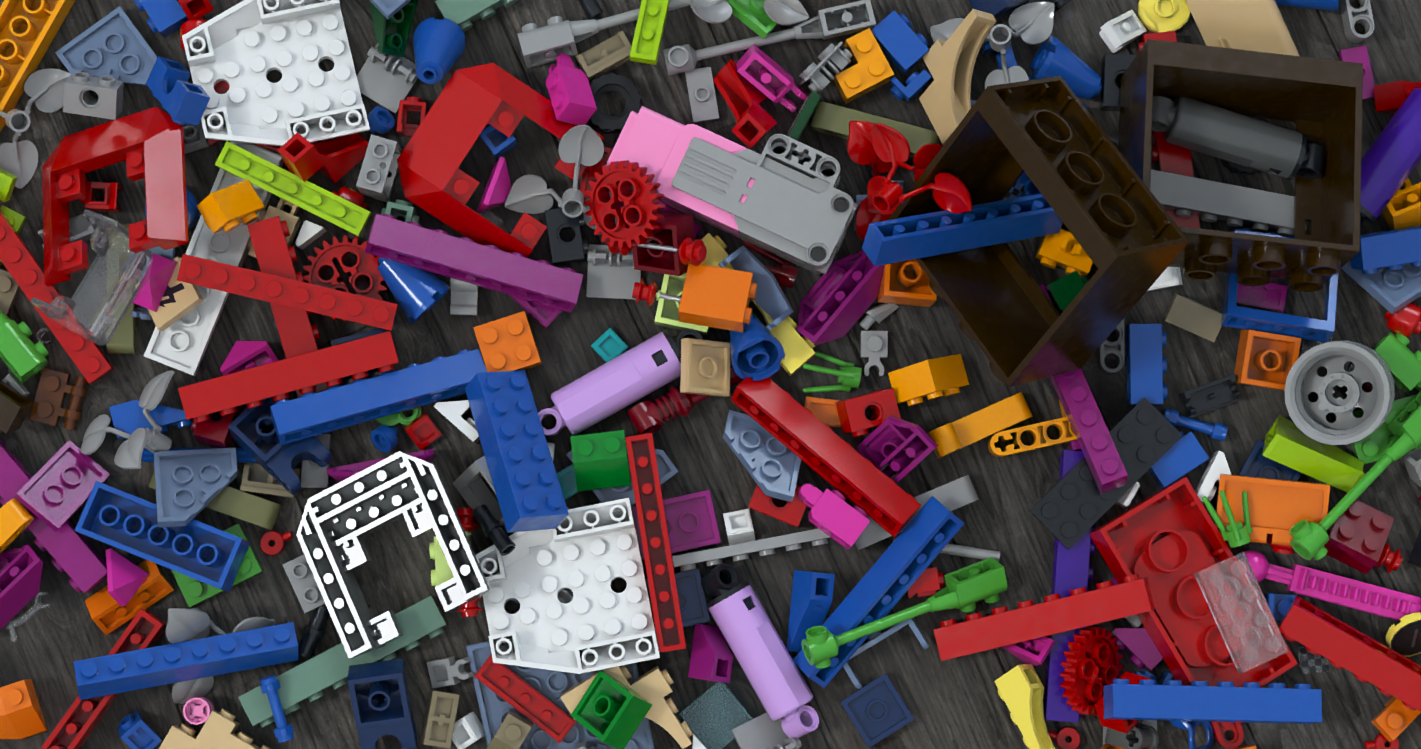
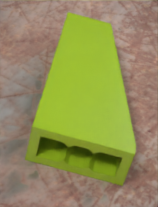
(1318, 460)

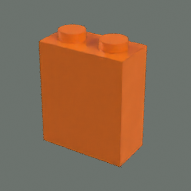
(717, 297)

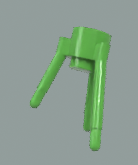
(847, 375)
(1236, 532)

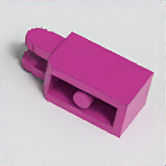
(769, 77)
(570, 92)
(834, 515)

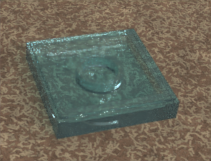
(715, 715)

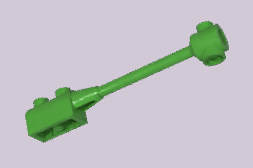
(19, 351)
(1402, 362)
(1311, 537)
(962, 590)

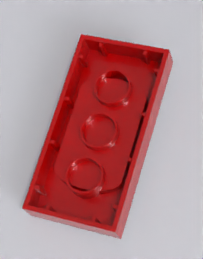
(1168, 542)

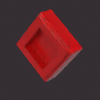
(423, 431)

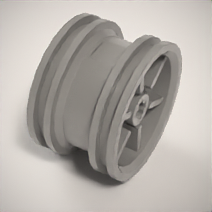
(1311, 416)

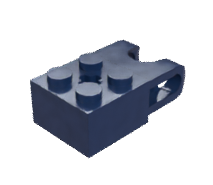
(267, 451)
(382, 703)

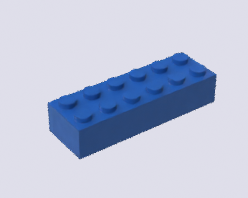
(516, 451)
(189, 549)

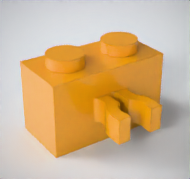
(230, 207)
(1404, 207)
(1065, 252)

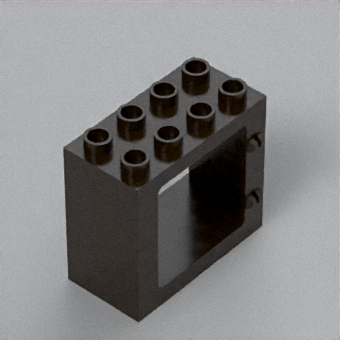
(1314, 94)
(1091, 188)

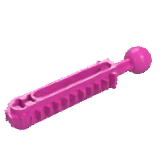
(1335, 588)

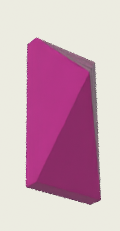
(497, 187)
(154, 282)
(247, 355)
(123, 577)
(1031, 651)

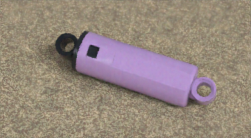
(617, 383)
(760, 651)

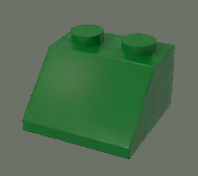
(600, 460)
(611, 710)

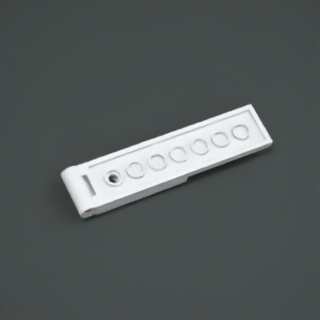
(187, 339)

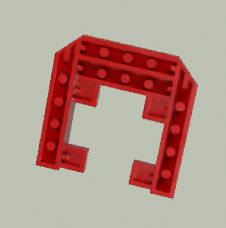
(448, 132)
(152, 151)

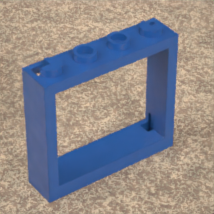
(1275, 322)

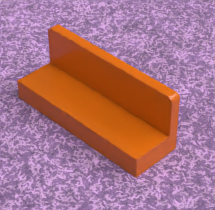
(110, 615)

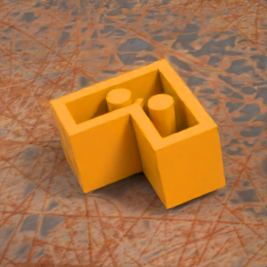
(869, 67)
(929, 379)

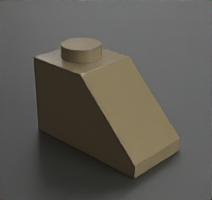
(511, 732)

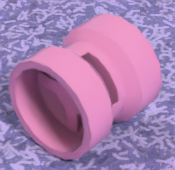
(194, 710)

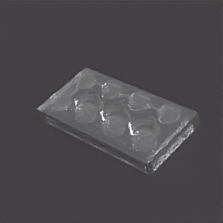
(1241, 612)

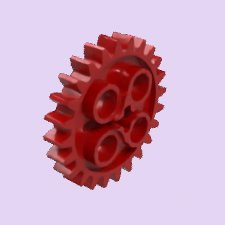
(624, 204)
(365, 267)
(1089, 667)

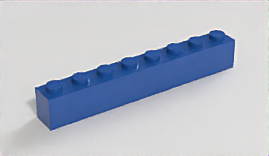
(952, 232)
(375, 397)
(886, 582)
(186, 660)
(1212, 703)

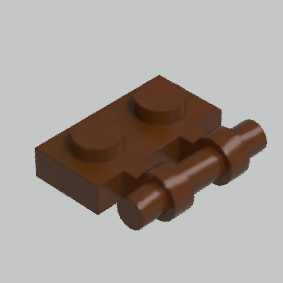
(51, 396)

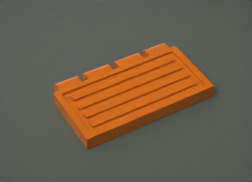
(1273, 504)

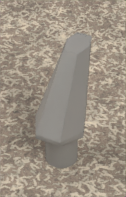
(877, 314)

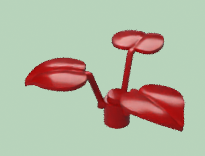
(862, 152)
(886, 195)

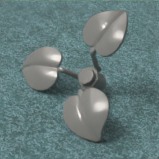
(780, 11)
(1030, 22)
(47, 93)
(530, 192)
(130, 451)
(195, 624)

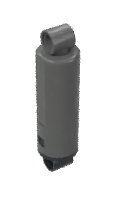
(1237, 138)

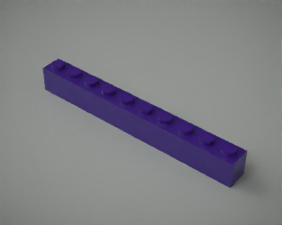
(1070, 572)

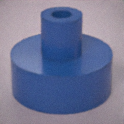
(380, 120)
(384, 438)

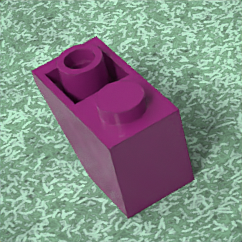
(1139, 645)
(710, 655)

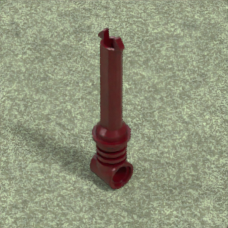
(649, 416)

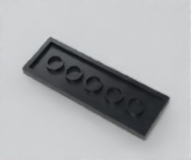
(1076, 500)

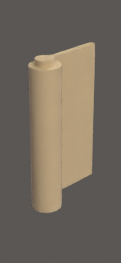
(1243, 25)

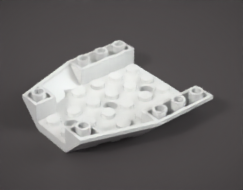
(283, 37)
(598, 625)

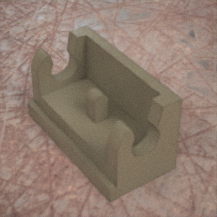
(605, 56)
(1194, 317)
(258, 480)
(439, 718)

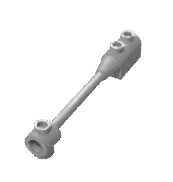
(827, 24)
(560, 36)

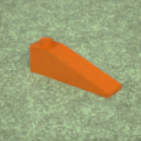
(20, 711)

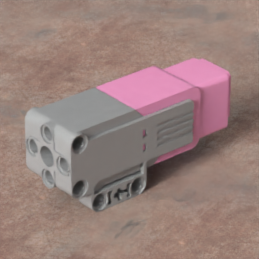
(745, 193)

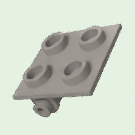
(813, 74)
(386, 78)
(610, 274)
(304, 583)
(764, 734)

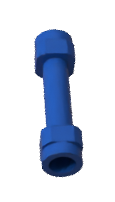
(1216, 430)
(270, 686)

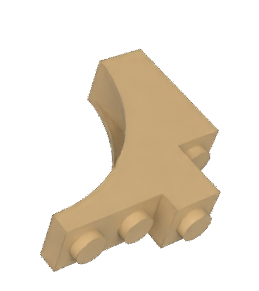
(952, 68)
(652, 687)
(215, 734)

